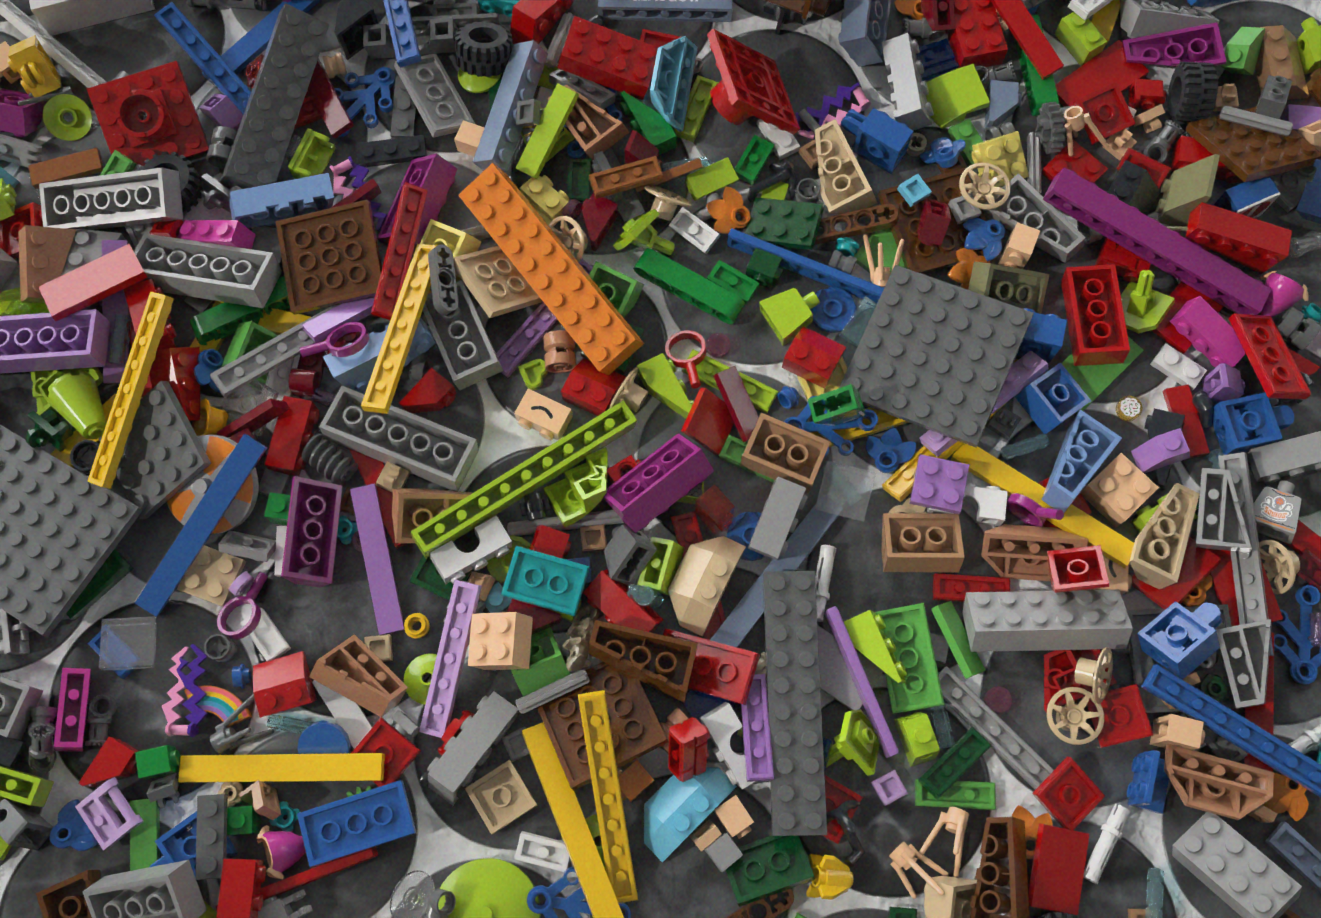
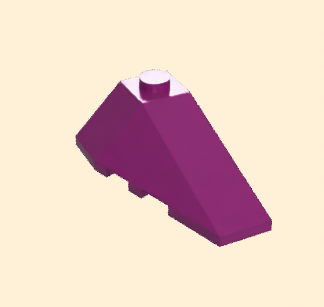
(1176, 46)

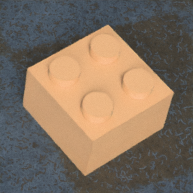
(1119, 490)
(500, 641)

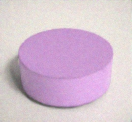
(241, 584)

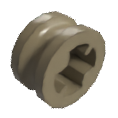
(914, 151)

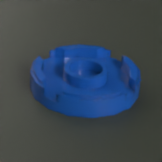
(827, 314)
(742, 531)
(324, 739)

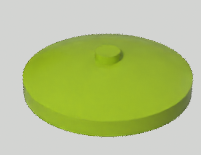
(489, 890)

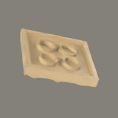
(495, 281)

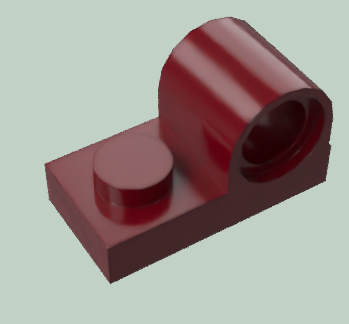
(307, 375)

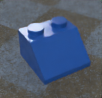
(1052, 398)

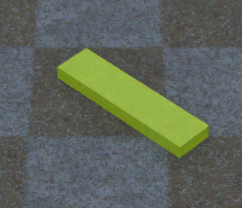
(547, 131)
(759, 393)

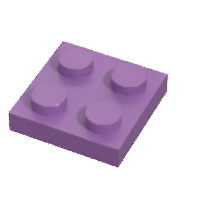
(939, 484)

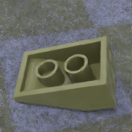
(1186, 190)
(1009, 285)

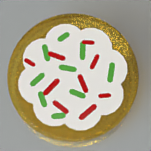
(1128, 408)

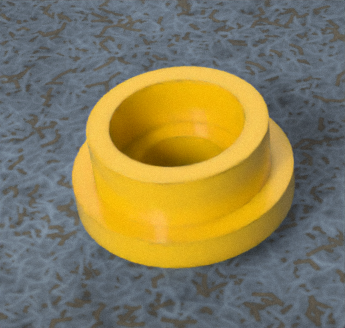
(411, 620)

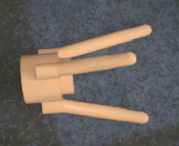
(1076, 121)
(881, 274)
(955, 822)
(905, 857)

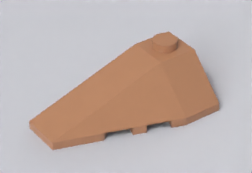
(417, 506)

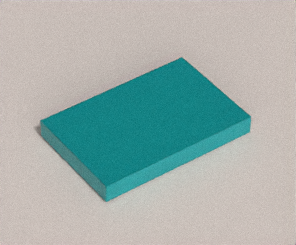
(545, 581)

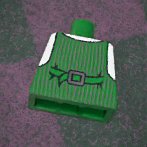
(841, 406)

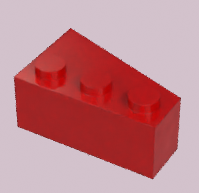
(177, 368)

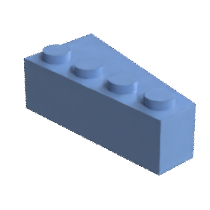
(281, 200)
(357, 369)
(1080, 456)

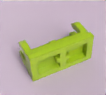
(311, 155)
(711, 179)

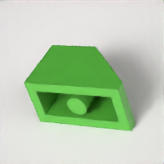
(1244, 50)

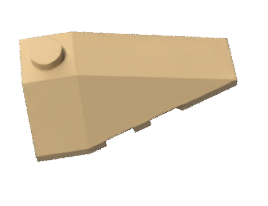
(841, 177)
(1163, 540)
(954, 901)

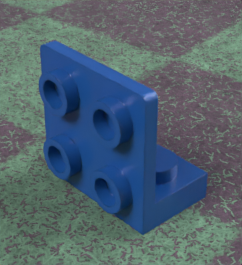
(1149, 782)

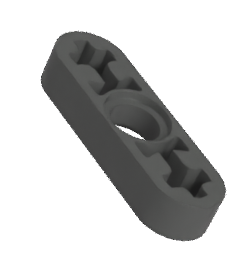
(439, 289)

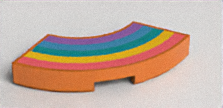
(221, 704)

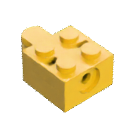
(34, 67)

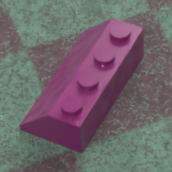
(16, 118)
(430, 174)
(658, 482)
(311, 532)

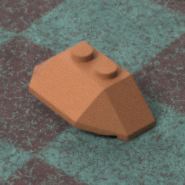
(1022, 550)
(1217, 783)

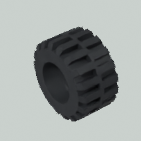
(483, 48)
(1192, 91)
(189, 178)

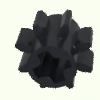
(535, 506)

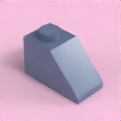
(1003, 101)

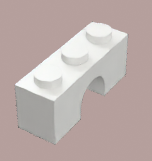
(990, 501)
(454, 564)
(721, 725)

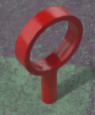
(689, 364)

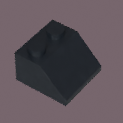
(349, 25)
(1134, 187)

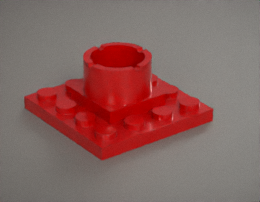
(749, 85)
(170, 113)

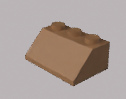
(1281, 57)
(784, 452)
(921, 543)

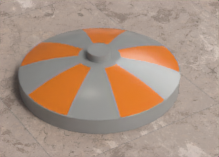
(187, 499)

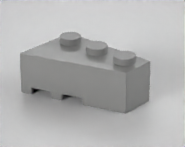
(1246, 660)

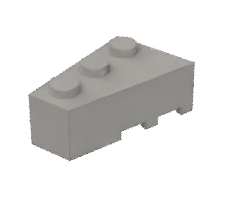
(1219, 514)
(778, 518)

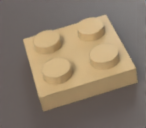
(212, 576)
(501, 797)

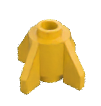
(830, 876)

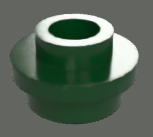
(1206, 684)

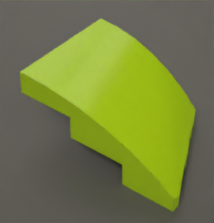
(956, 95)
(45, 378)
(580, 489)

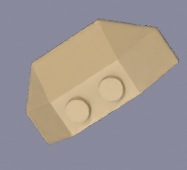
(703, 581)

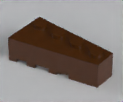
(650, 657)
(1002, 871)
(67, 898)

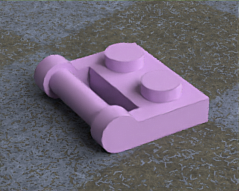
(102, 818)

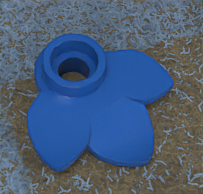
(943, 152)
(983, 238)
(209, 361)
(891, 448)
(79, 834)

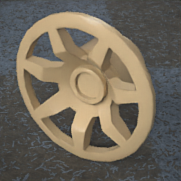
(984, 188)
(665, 203)
(575, 239)
(630, 392)
(1279, 565)
(1093, 672)
(1073, 716)

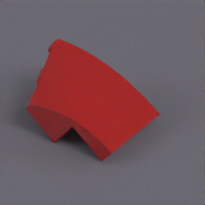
(1060, 673)

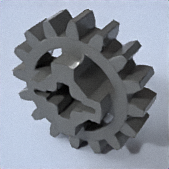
(1051, 127)

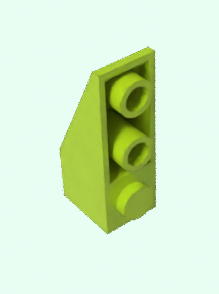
(661, 383)
(870, 640)

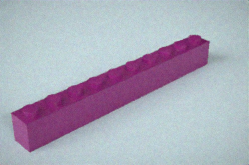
(1156, 243)

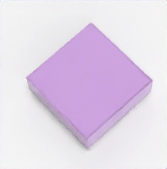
(889, 787)

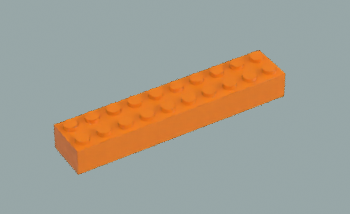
(551, 270)

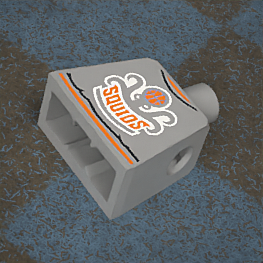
(1277, 512)

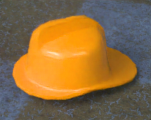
(211, 419)

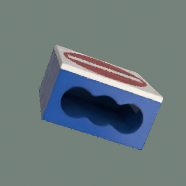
(1249, 197)

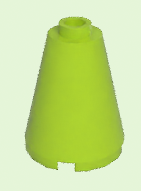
(79, 403)

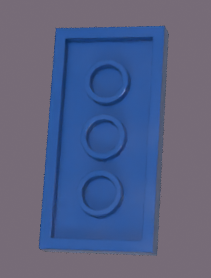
(356, 823)

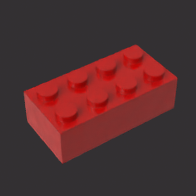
(977, 34)
(608, 58)
(1095, 315)

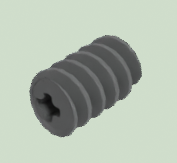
(327, 462)

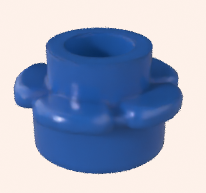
(788, 397)
(241, 676)

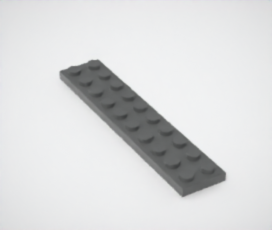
(794, 704)

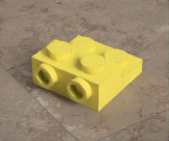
(1004, 153)
(545, 198)

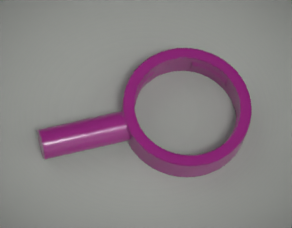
(338, 332)
(1040, 513)
(237, 601)

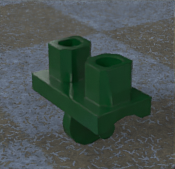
(47, 431)

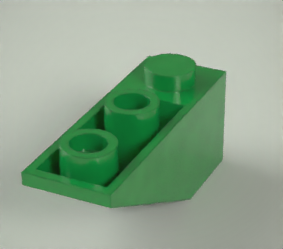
(648, 123)

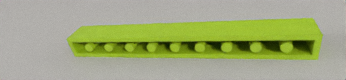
(524, 479)

